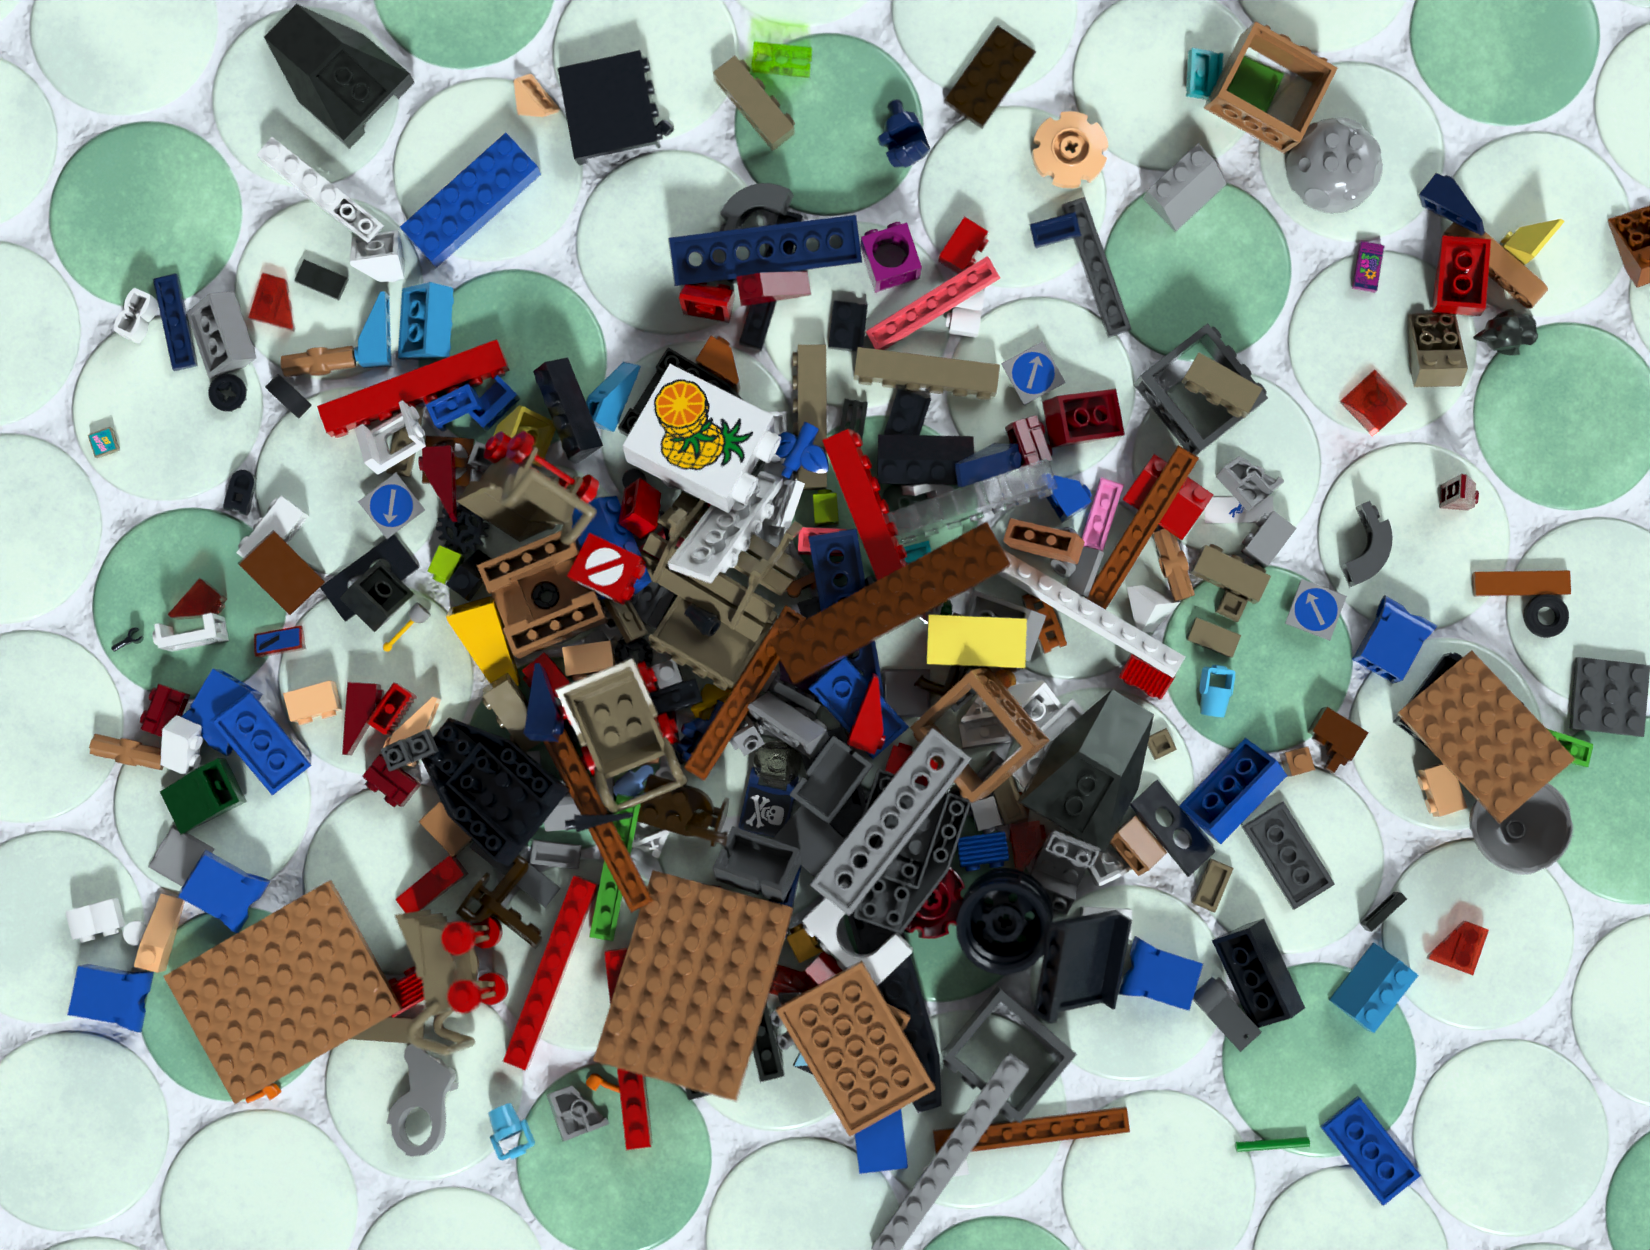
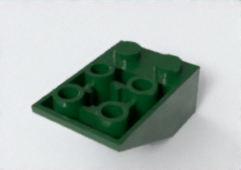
(202, 795)

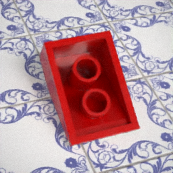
(1462, 276)
(707, 301)

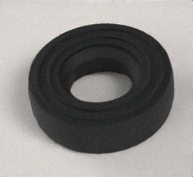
(1531, 616)

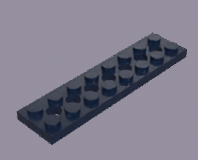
(753, 238)
(829, 593)

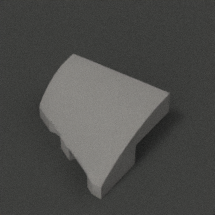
(1247, 482)
(573, 1113)

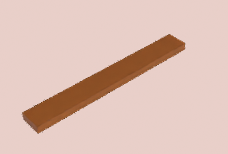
(1142, 527)
(740, 697)
(605, 835)
(1046, 1129)

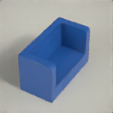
(496, 402)
(454, 406)

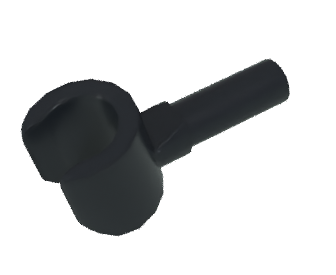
(666, 127)
(128, 640)

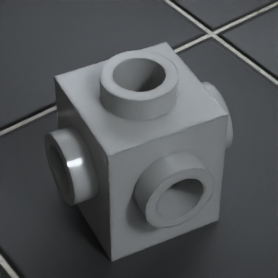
(748, 738)

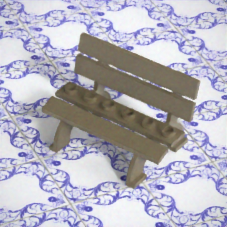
(758, 571)

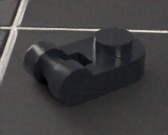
(242, 483)

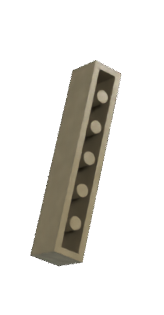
(926, 372)
(811, 405)

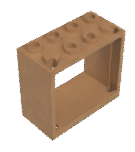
(1290, 56)
(1007, 711)

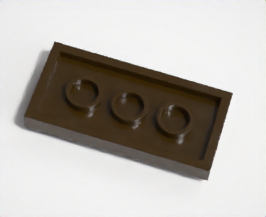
(989, 77)

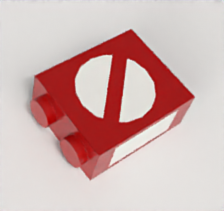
(607, 569)

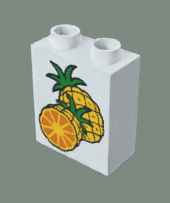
(701, 439)

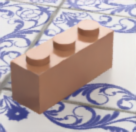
(1044, 541)

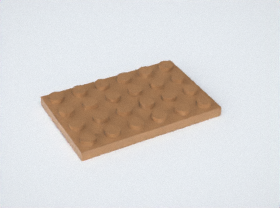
(1485, 736)
(855, 1048)

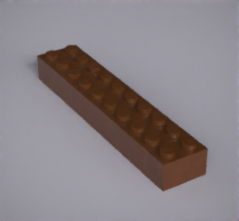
(890, 602)

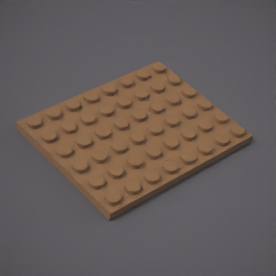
(694, 986)
(283, 992)

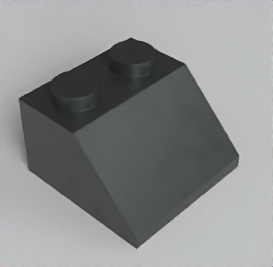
(376, 596)

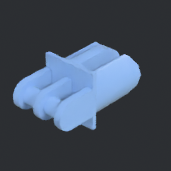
(631, 782)

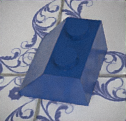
(1069, 498)

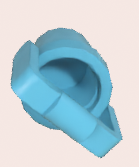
(1216, 699)
(505, 1125)

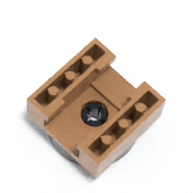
(517, 587)

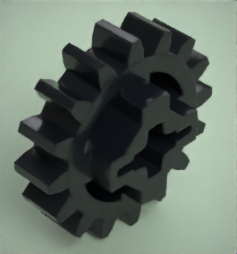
(460, 537)

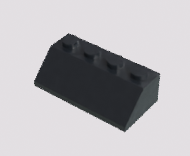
(568, 409)
(921, 458)
(1258, 974)

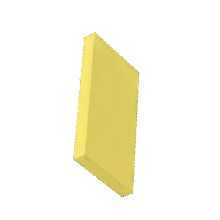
(976, 641)

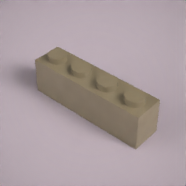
(754, 102)

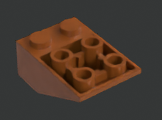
(1632, 239)

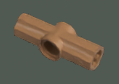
(318, 361)
(1173, 565)
(126, 751)

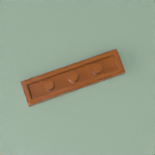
(1521, 583)

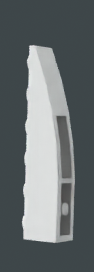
(319, 190)

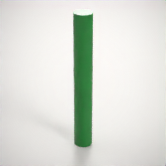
(1272, 1144)

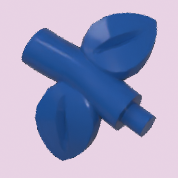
(802, 452)

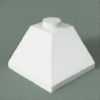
(380, 258)
(1036, 700)

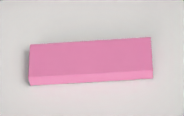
(1101, 514)

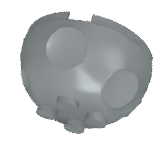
(1334, 165)
(1529, 837)

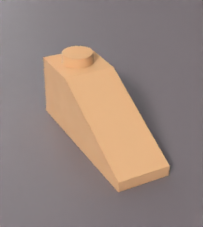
(418, 722)
(160, 934)

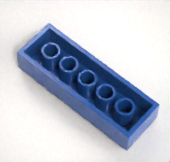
(470, 200)

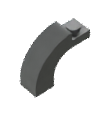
(755, 199)
(1376, 550)

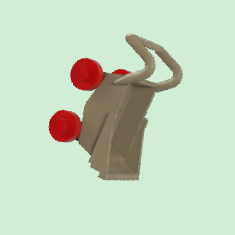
(522, 498)
(620, 727)
(449, 972)

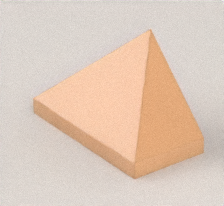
(532, 98)

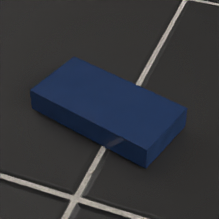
(1055, 230)

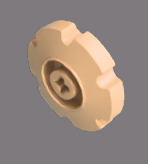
(1077, 134)

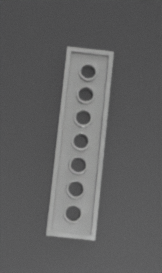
(873, 821)

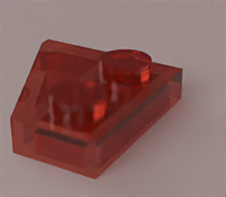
(272, 303)
(1461, 948)

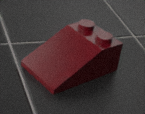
(1083, 417)

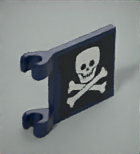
(766, 807)

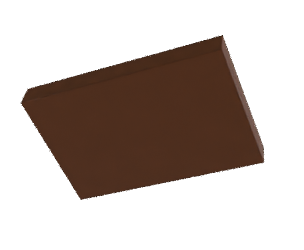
(281, 572)

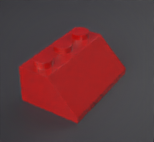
(1185, 507)

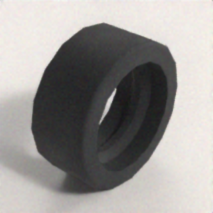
(288, 396)

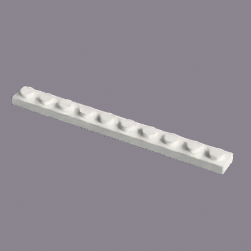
(1092, 616)

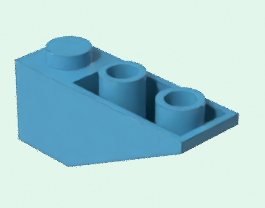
(611, 396)

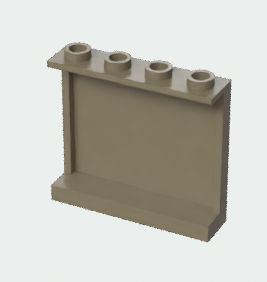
(719, 657)

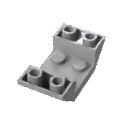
(1062, 867)

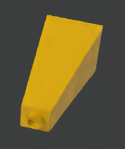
(482, 634)

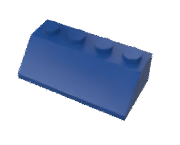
(606, 526)
(1233, 790)

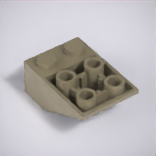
(1436, 350)

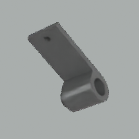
(1225, 1013)

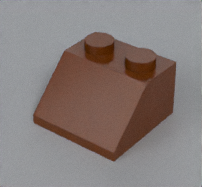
(719, 360)

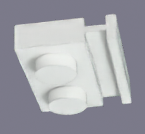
(786, 504)

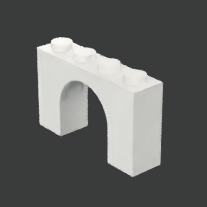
(880, 963)

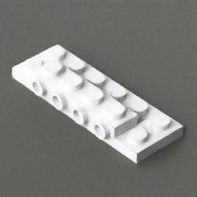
(723, 535)

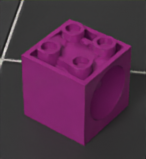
(884, 277)

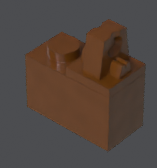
(1339, 734)

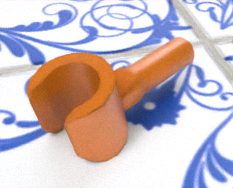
(596, 1080)
(270, 1091)

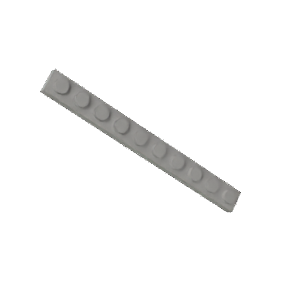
(952, 1154)

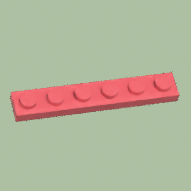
(933, 304)

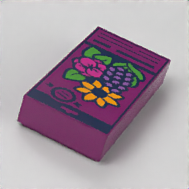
(1368, 266)

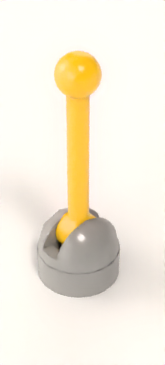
(418, 615)

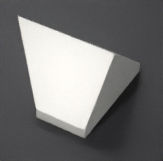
(1149, 607)
(1108, 867)

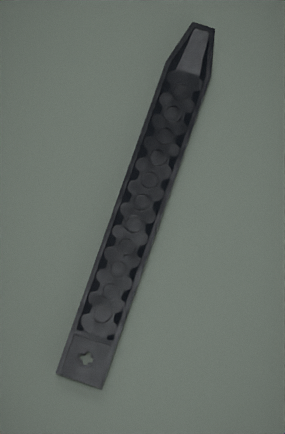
(901, 985)

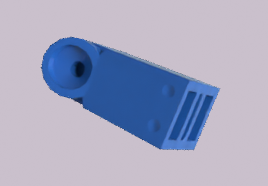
(1393, 641)
(214, 696)
(222, 890)
(1160, 976)
(110, 995)

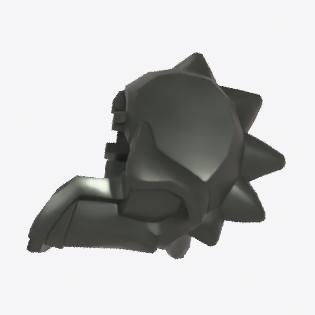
(1508, 332)

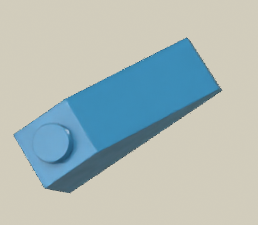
(375, 338)

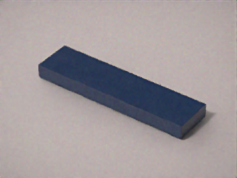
(175, 322)

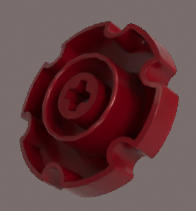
(934, 918)

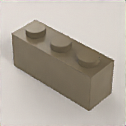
(1221, 386)
(1230, 573)
(510, 708)

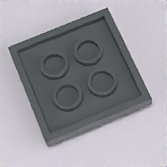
(1609, 697)

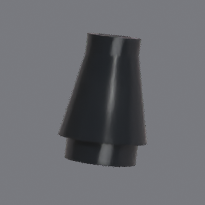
(704, 621)

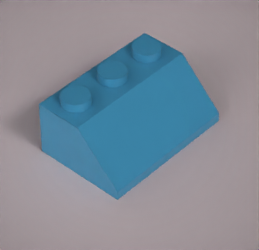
(425, 322)
(1373, 987)

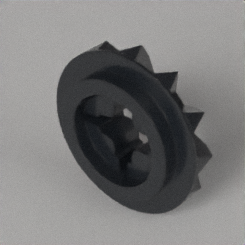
(223, 383)
(645, 653)

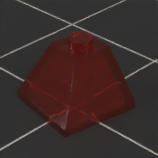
(1373, 403)

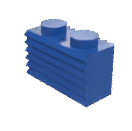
(982, 849)

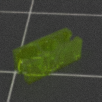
(776, 50)

